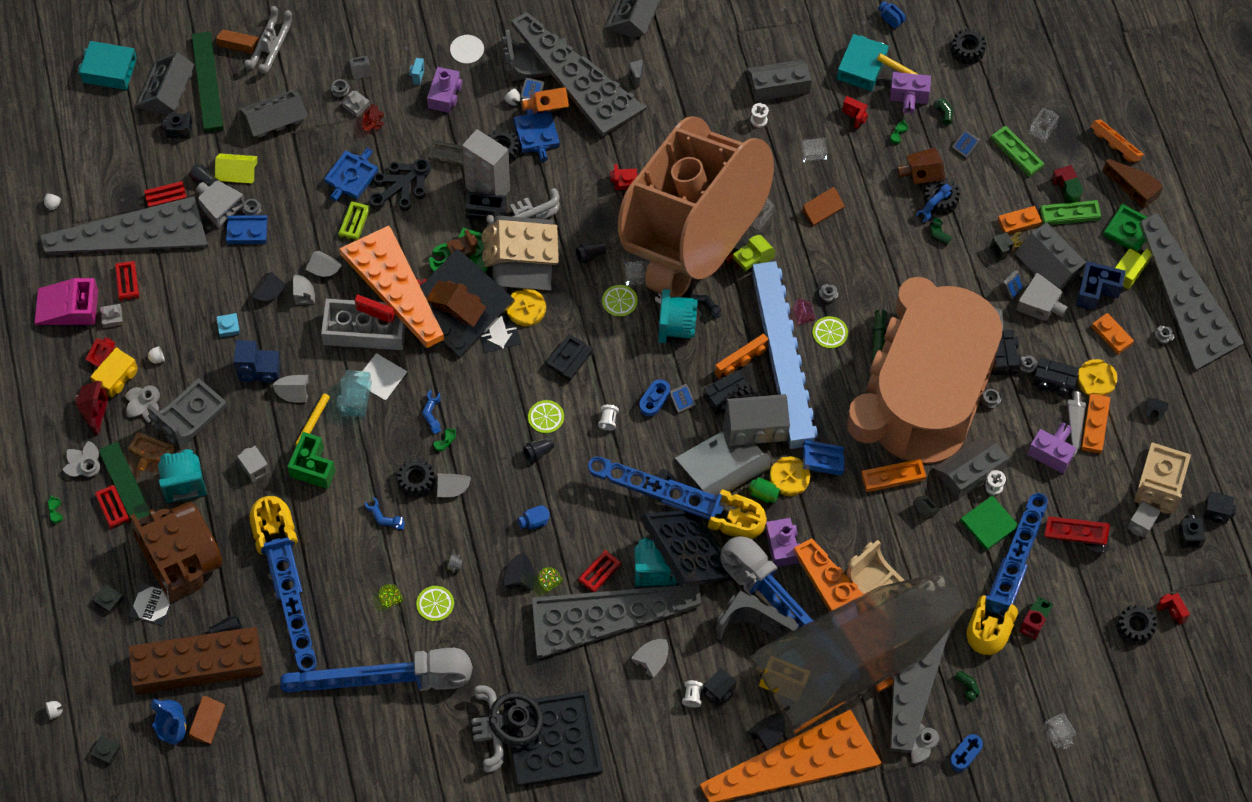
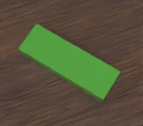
(1017, 151)
(1070, 212)

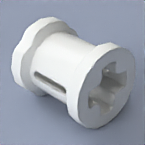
(759, 115)
(608, 417)
(991, 479)
(692, 694)

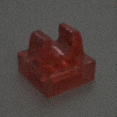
(371, 117)

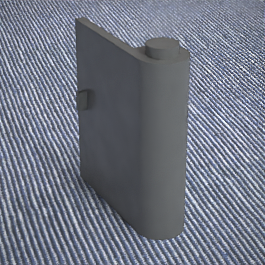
(520, 274)
(719, 466)

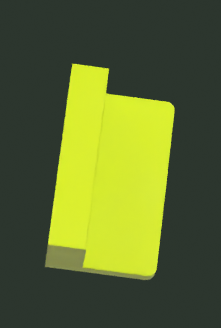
(235, 168)
(1133, 264)

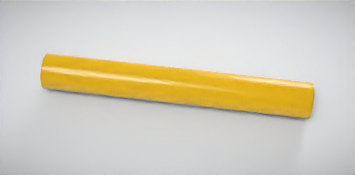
(893, 64)
(315, 415)

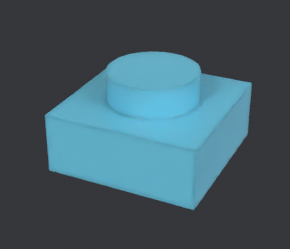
(417, 71)
(228, 325)

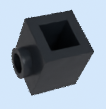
(1219, 507)
(719, 687)

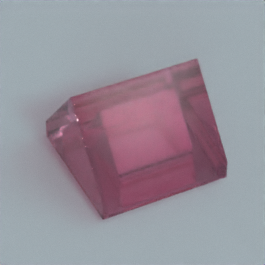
(803, 311)

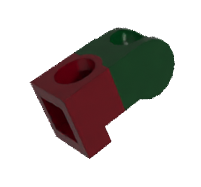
(1069, 183)
(1036, 618)

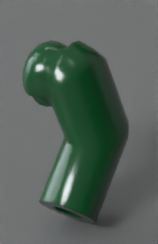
(946, 108)
(937, 233)
(970, 683)

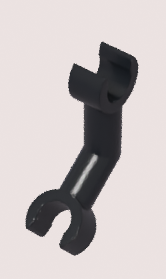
(714, 309)

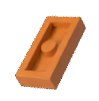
(1019, 220)
(1112, 333)

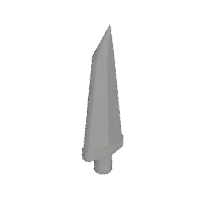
(1076, 414)

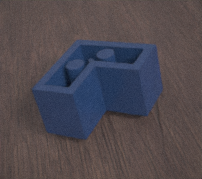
(1099, 280)
(256, 364)

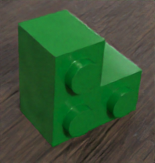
(308, 464)

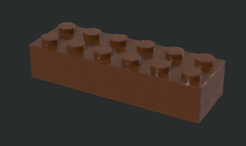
(195, 660)

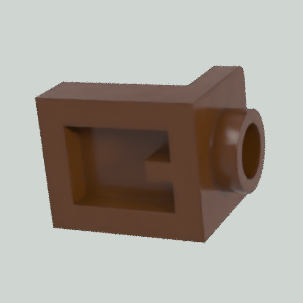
(466, 244)

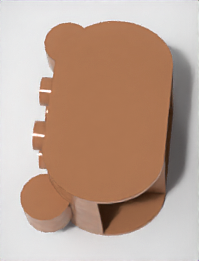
(693, 203)
(928, 372)

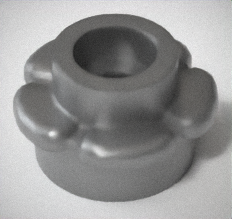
(340, 84)
(251, 203)
(828, 298)
(1164, 339)
(1028, 369)
(990, 393)
(455, 563)

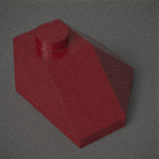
(92, 404)

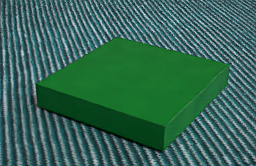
(1125, 228)
(989, 523)

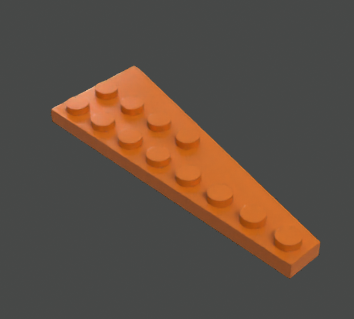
(387, 272)
(828, 580)
(819, 753)

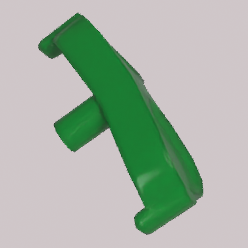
(900, 128)
(450, 435)
(54, 503)

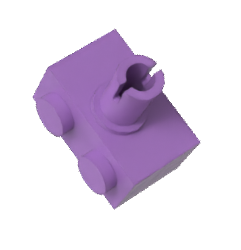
(444, 90)
(910, 90)
(1053, 449)
(781, 541)

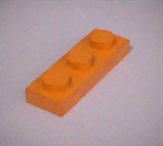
(1116, 141)
(742, 356)
(1095, 423)
(893, 475)

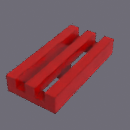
(165, 193)
(128, 294)
(374, 309)
(118, 521)
(588, 584)

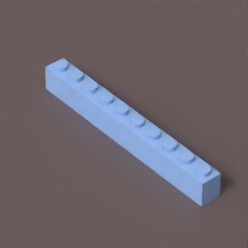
(782, 351)

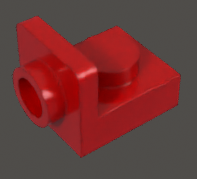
(855, 109)
(622, 177)
(100, 351)
(1176, 607)

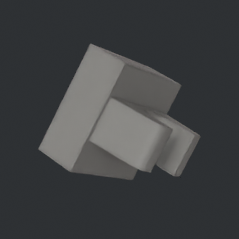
(356, 103)
(111, 316)

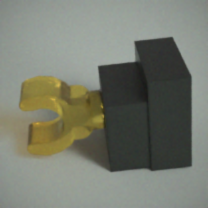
(1003, 244)

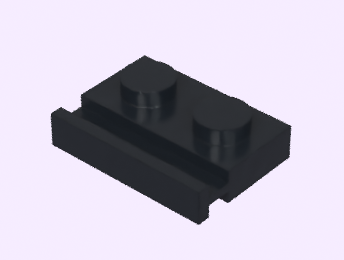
(569, 357)

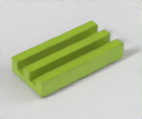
(342, 233)

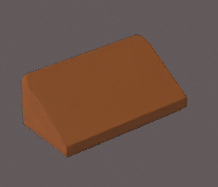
(237, 41)
(823, 206)
(206, 720)

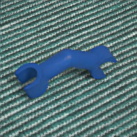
(944, 192)
(433, 423)
(396, 522)

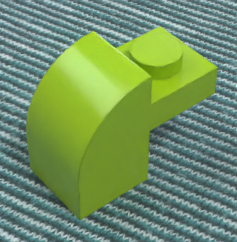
(755, 252)

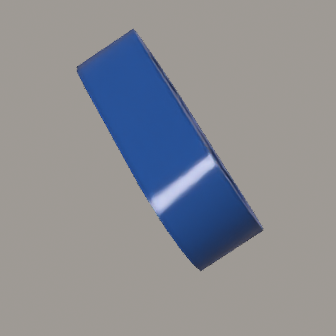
(962, 749)

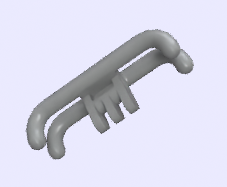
(269, 41)
(539, 212)
(495, 762)

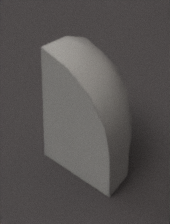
(322, 264)
(303, 291)
(292, 388)
(451, 484)
(652, 656)

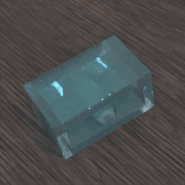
(355, 393)

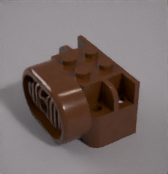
(177, 548)

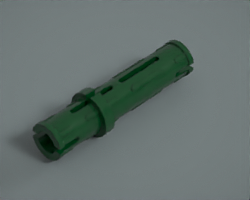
(879, 331)

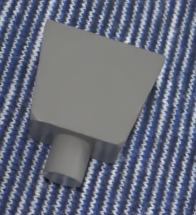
(219, 201)
(1041, 299)

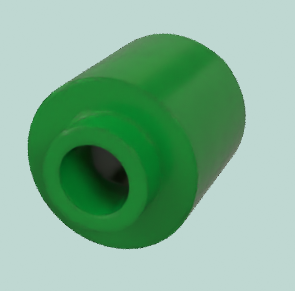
(764, 490)

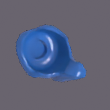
(169, 721)

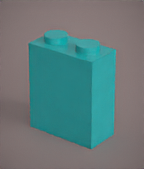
(860, 63)
(107, 65)

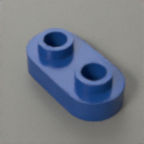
(653, 399)

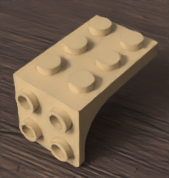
(520, 243)
(1162, 478)
(871, 569)

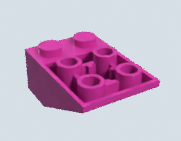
(67, 303)

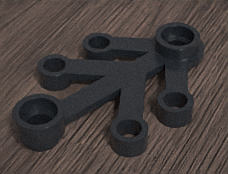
(401, 182)

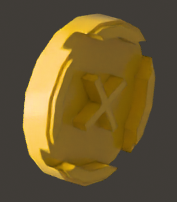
(528, 307)
(1097, 378)
(790, 476)

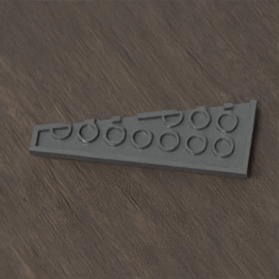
(593, 92)
(157, 227)
(1199, 317)
(582, 618)
(910, 699)

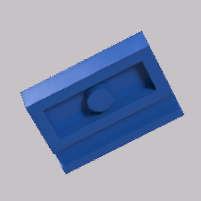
(247, 229)
(823, 457)

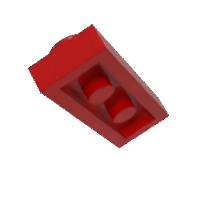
(1077, 530)

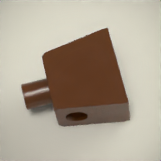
(923, 167)

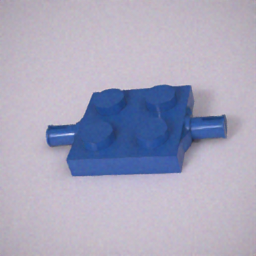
(536, 133)
(351, 174)

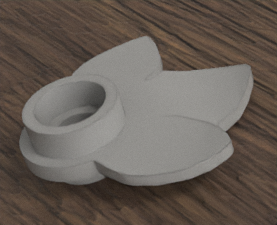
(139, 402)
(81, 460)
(922, 748)

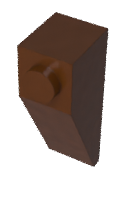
(1135, 183)

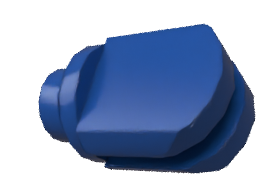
(891, 14)
(534, 518)

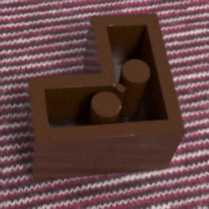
(457, 301)

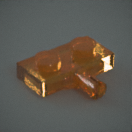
(148, 449)

